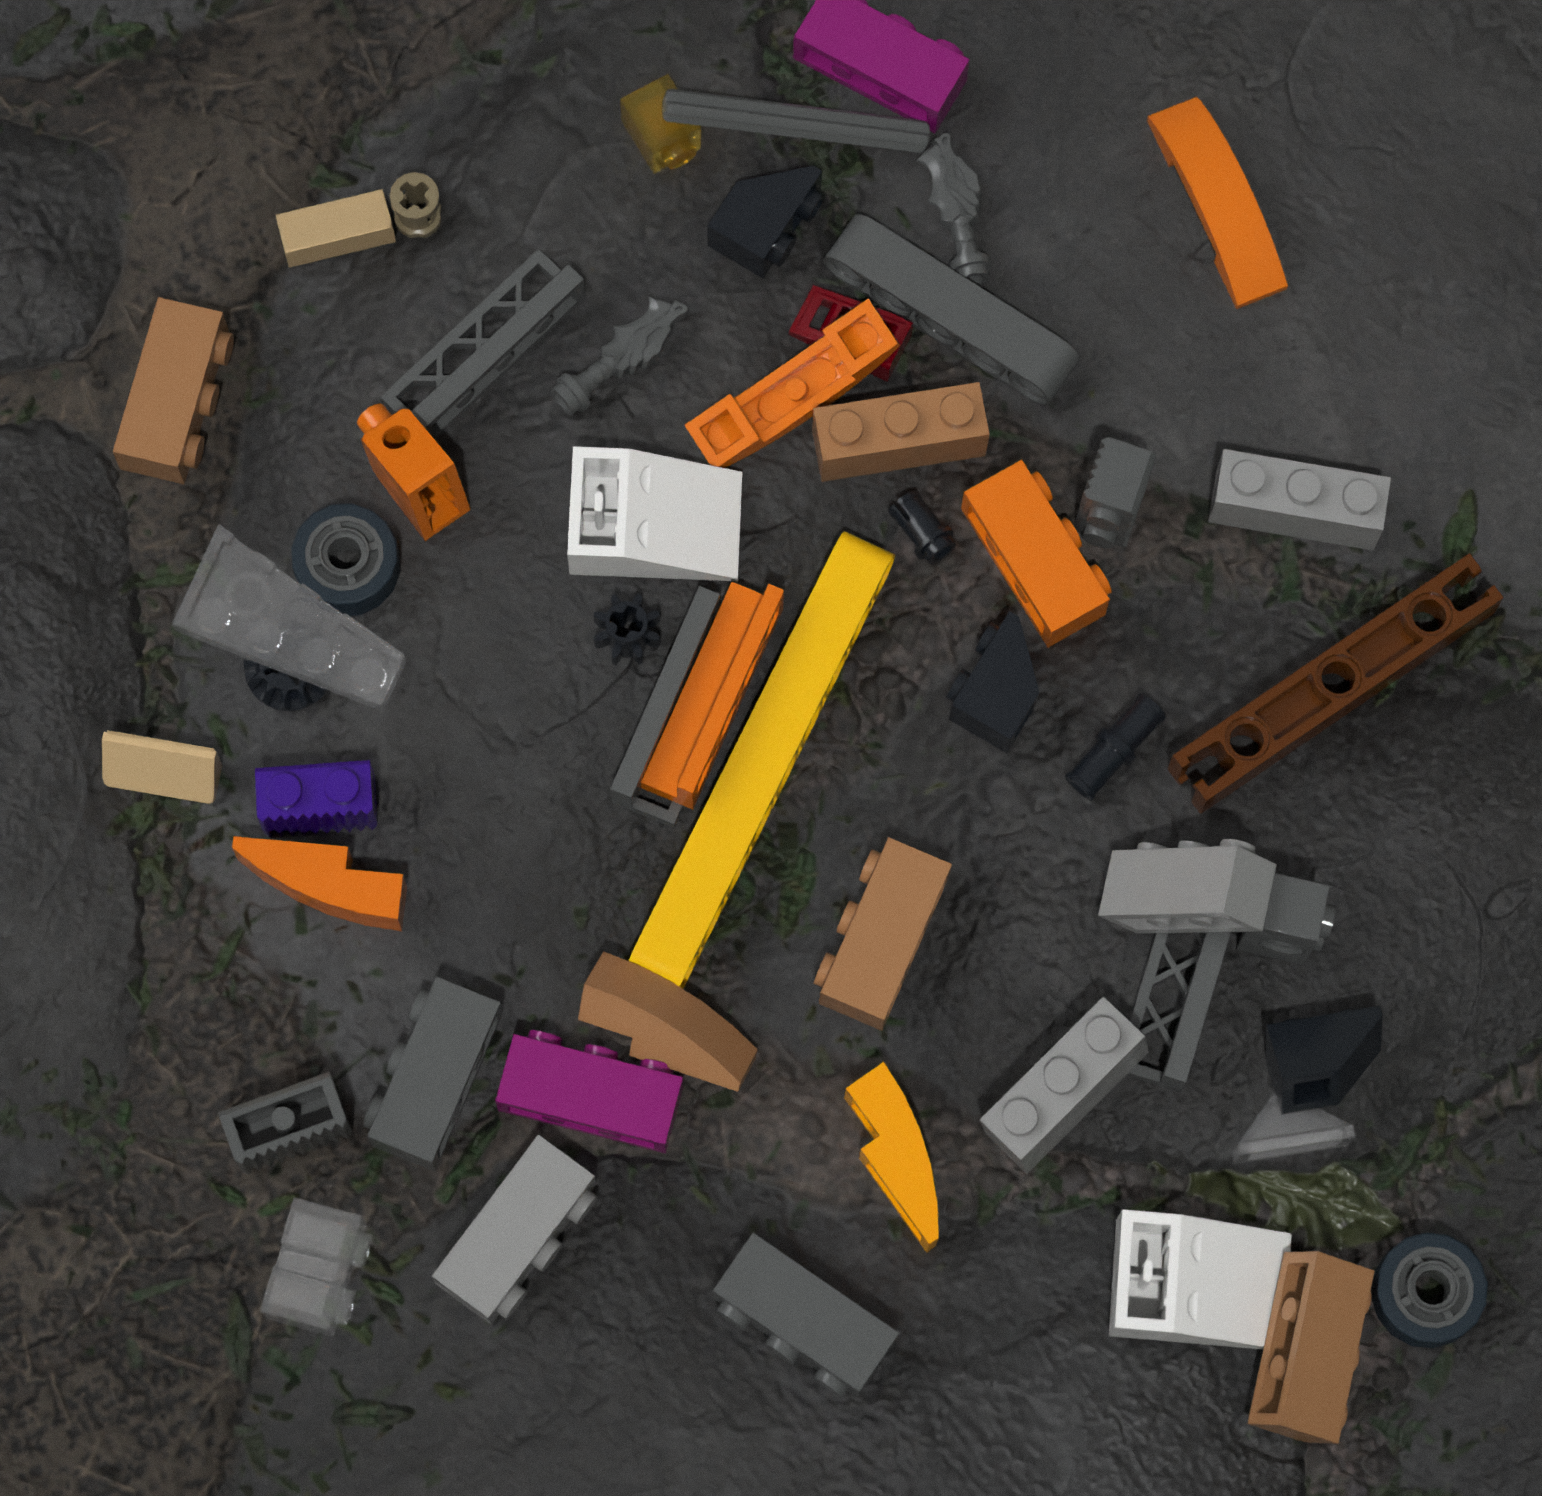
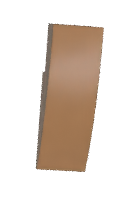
(665, 1023)

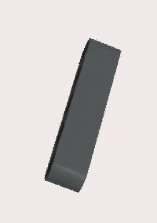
(952, 309)

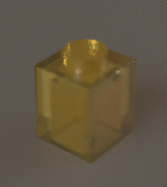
(659, 141)

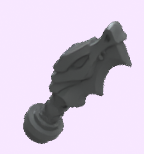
(957, 197)
(633, 348)

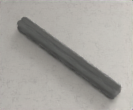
(795, 120)

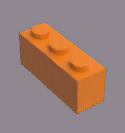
(1036, 552)

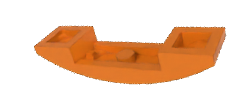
(1221, 199)
(787, 396)

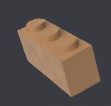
(173, 391)
(900, 431)
(882, 932)
(1311, 1347)

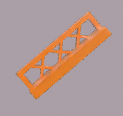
(713, 693)

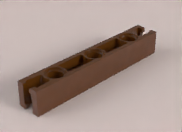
(1303, 706)

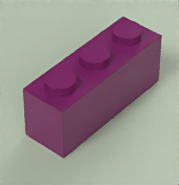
(882, 59)
(590, 1091)

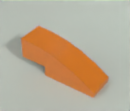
(325, 880)

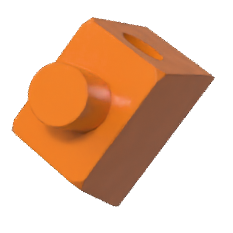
(413, 469)

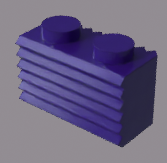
(316, 797)

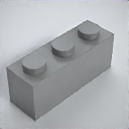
(1299, 499)
(1188, 888)
(1065, 1085)
(517, 1231)

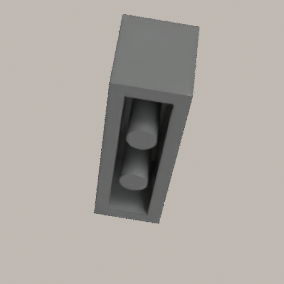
(432, 1073)
(803, 1317)

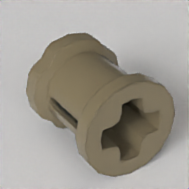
(418, 190)

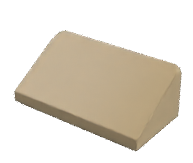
(335, 228)
(160, 767)

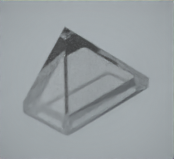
(1291, 1134)

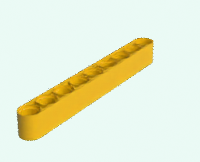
(762, 759)

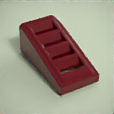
(841, 304)

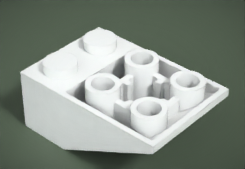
(652, 516)
(1193, 1279)

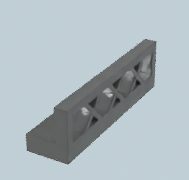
(493, 355)
(660, 706)
(1193, 1011)

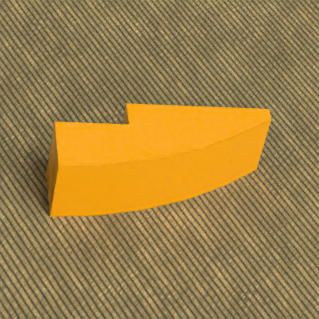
(897, 1153)

